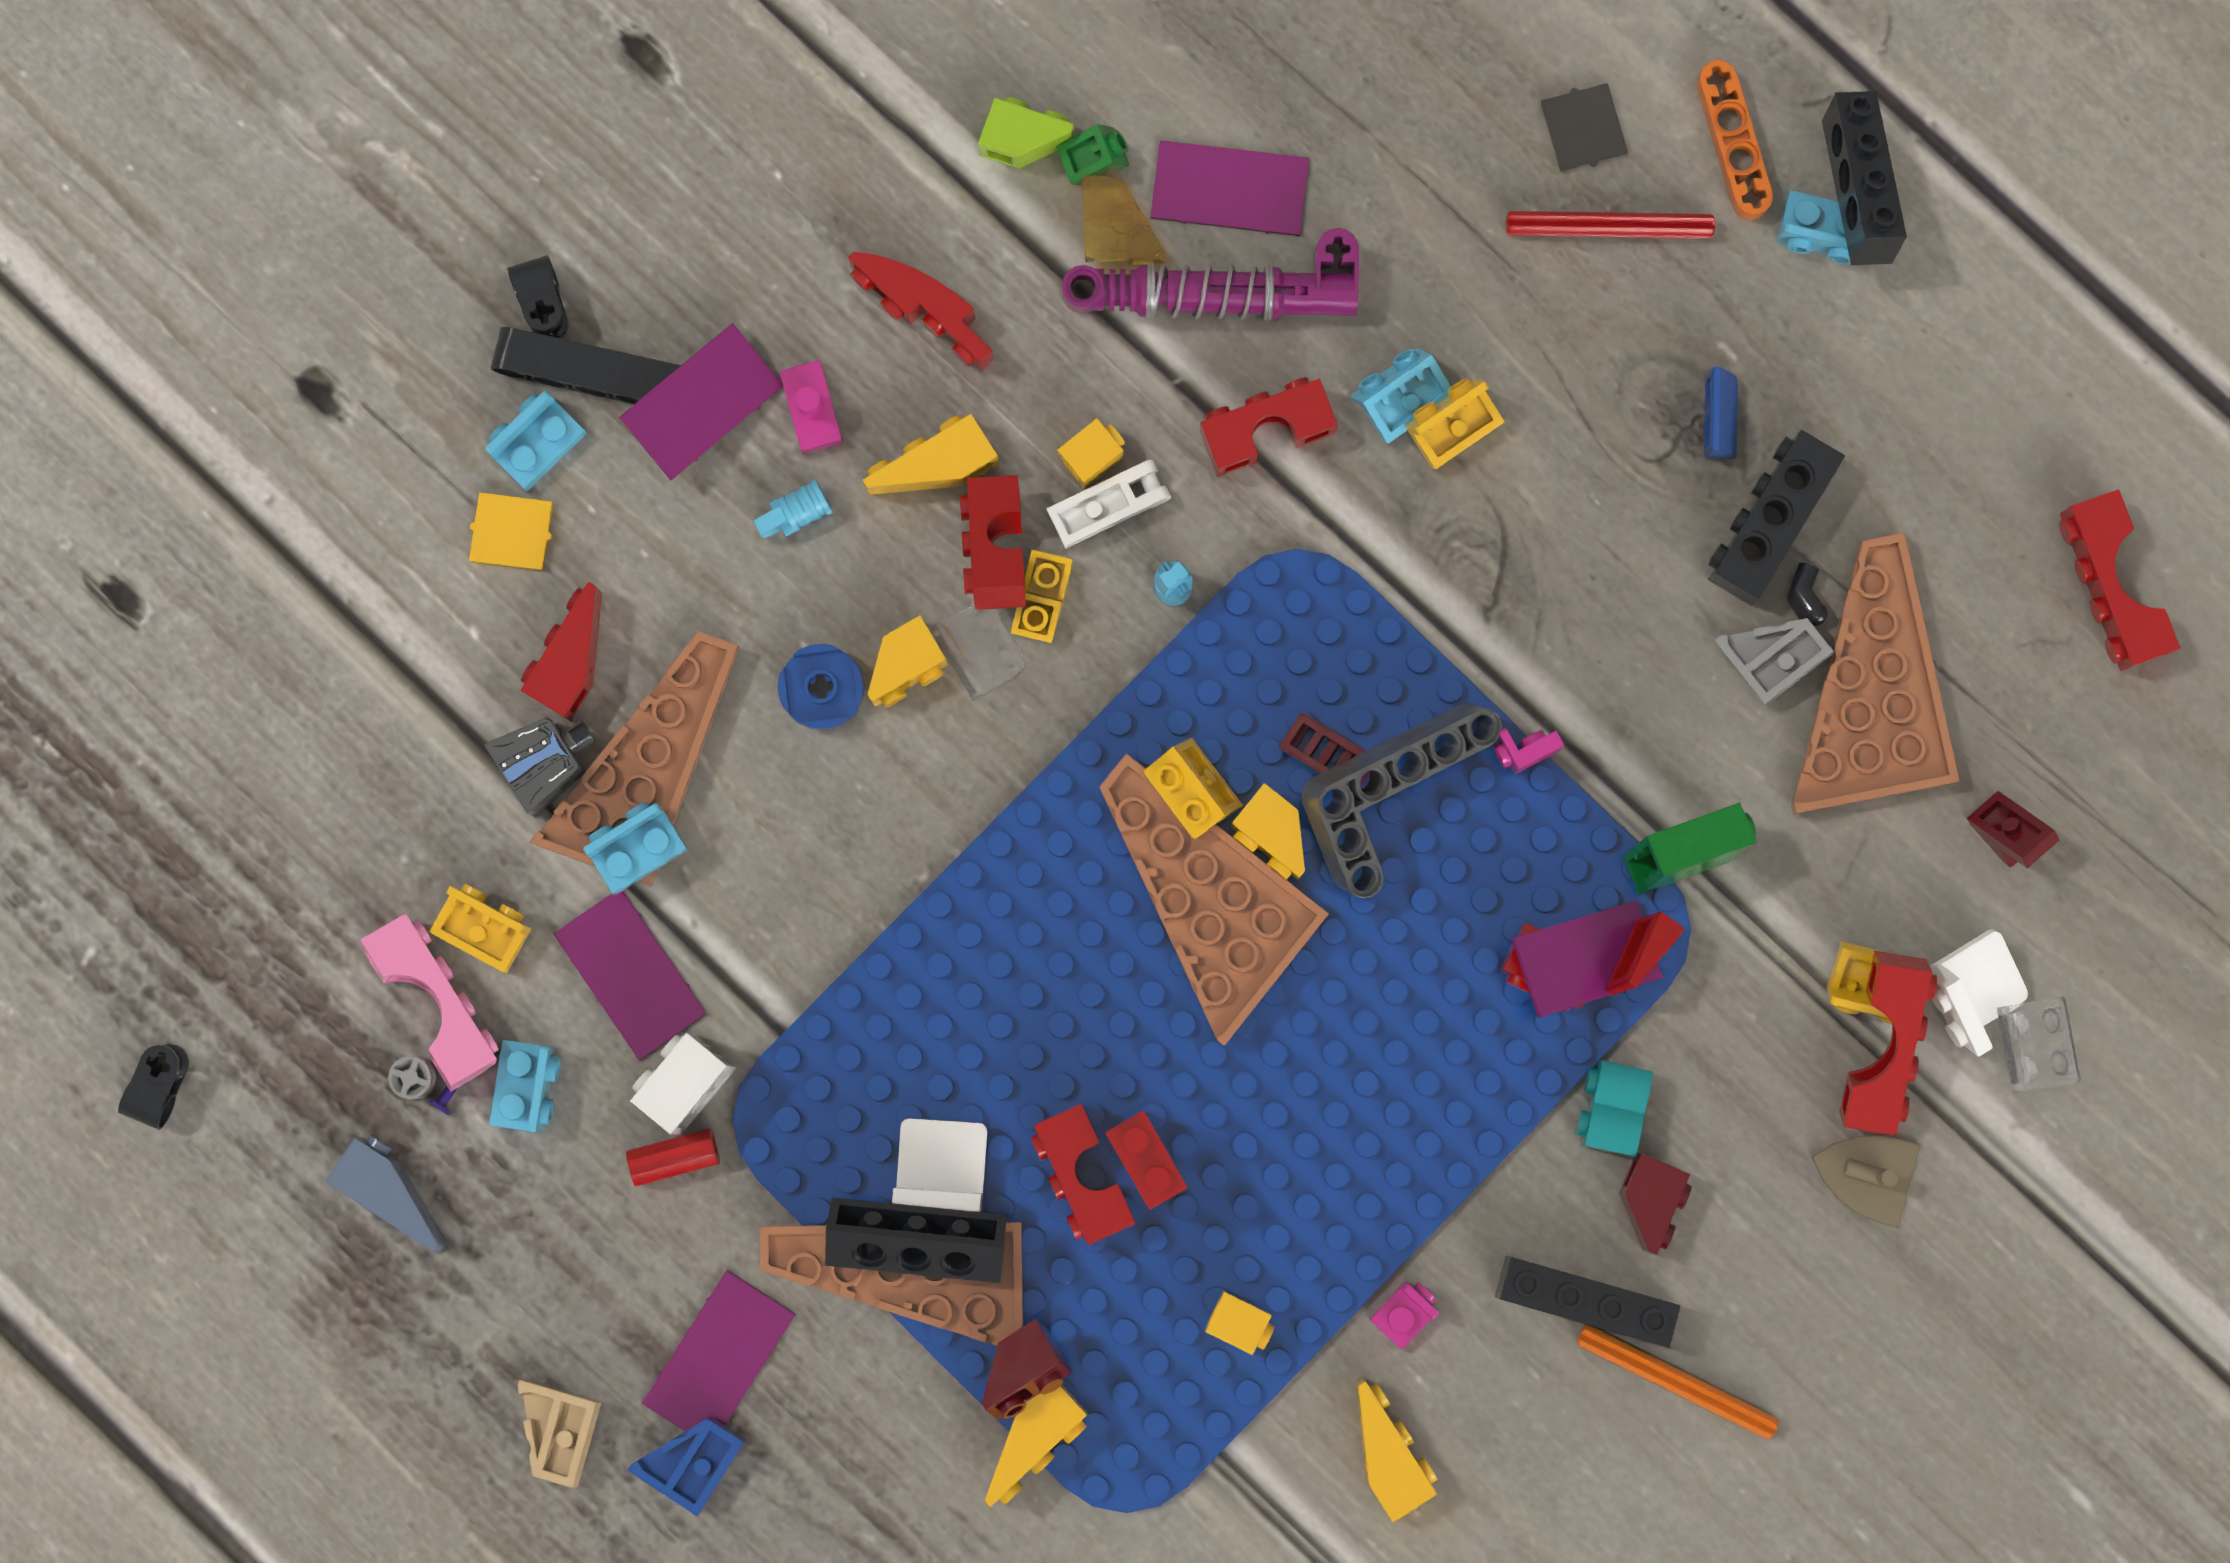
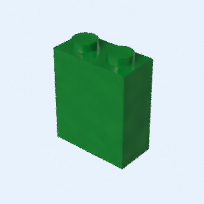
(1690, 848)

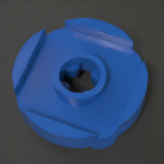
(801, 673)

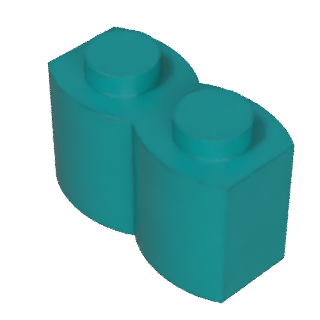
(1615, 1108)

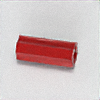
(672, 1157)

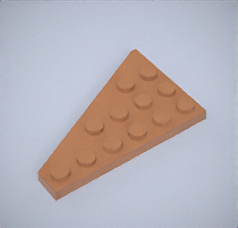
(1880, 701)
(1219, 903)

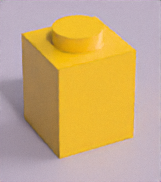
(1092, 452)
(1240, 1323)

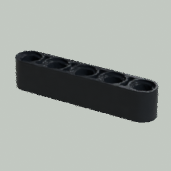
(577, 366)

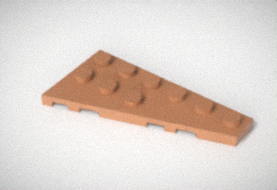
(648, 756)
(962, 1306)

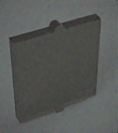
(1584, 127)

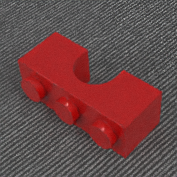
(1300, 409)
(995, 572)
(1094, 1211)

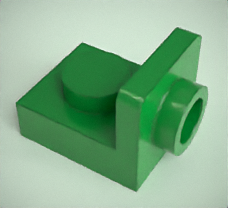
(1093, 153)

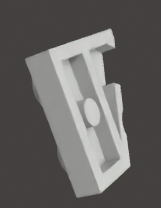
(1775, 655)

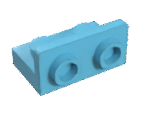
(1813, 225)
(1401, 390)
(534, 439)
(635, 846)
(524, 1086)

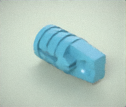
(794, 511)
(1173, 583)

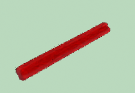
(1610, 224)

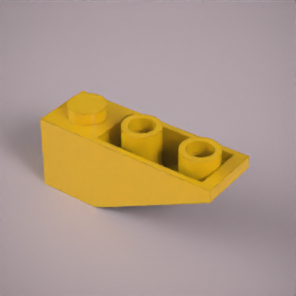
(938, 463)
(1031, 1438)
(1389, 1465)

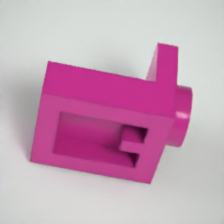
(1535, 749)
(1405, 1313)

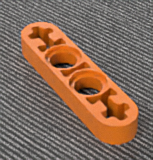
(1740, 138)

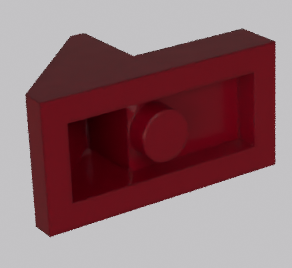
(2012, 831)

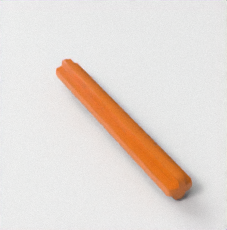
(1677, 1381)

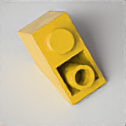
(903, 660)
(1274, 829)

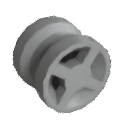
(404, 1075)

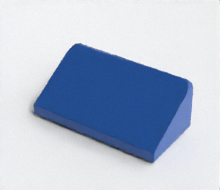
(1720, 414)

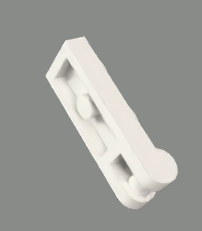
(1107, 504)

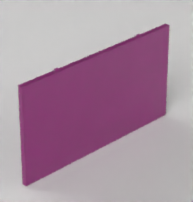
(1229, 188)
(701, 401)
(1576, 958)
(629, 974)
(719, 1355)

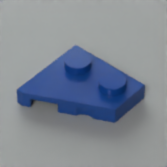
(691, 1464)

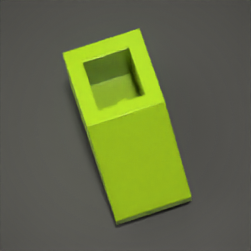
(1021, 135)

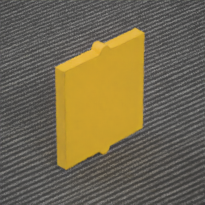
(511, 531)

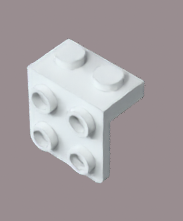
(1972, 987)
(941, 1164)

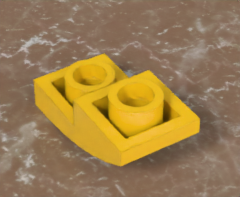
(1045, 592)

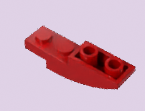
(913, 293)

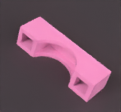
(401, 955)

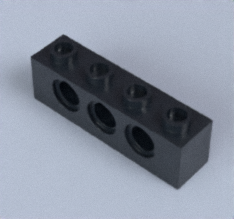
(1864, 178)
(1817, 466)
(915, 1240)
(1587, 1301)

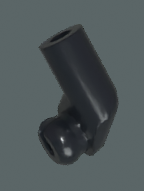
(1803, 599)

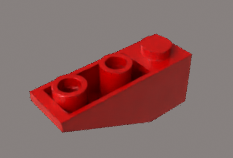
(568, 664)

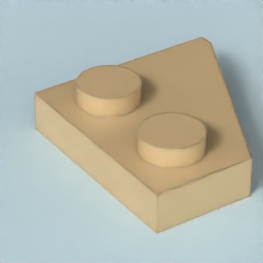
(558, 1431)

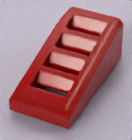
(1644, 948)

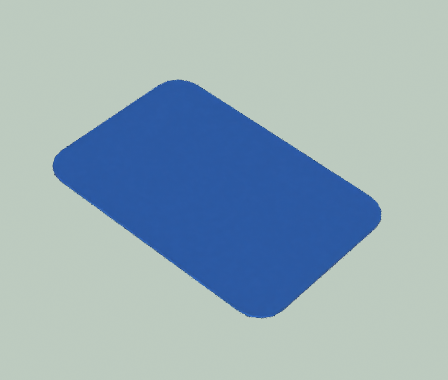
(1331, 1119)

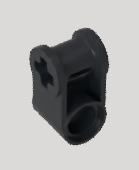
(538, 293)
(153, 1092)

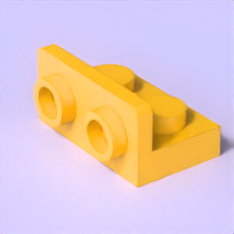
(1192, 787)

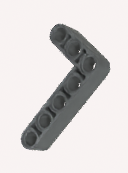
(1384, 782)

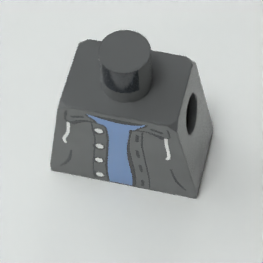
(540, 761)

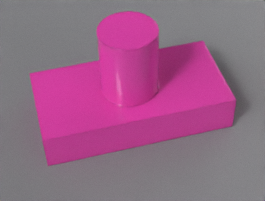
(811, 407)

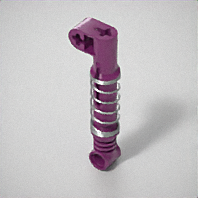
(1210, 291)

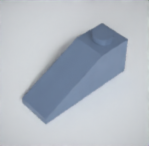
(383, 1187)

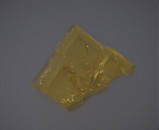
(1116, 225)

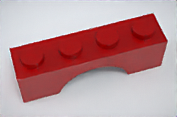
(2133, 630)
(1876, 1094)

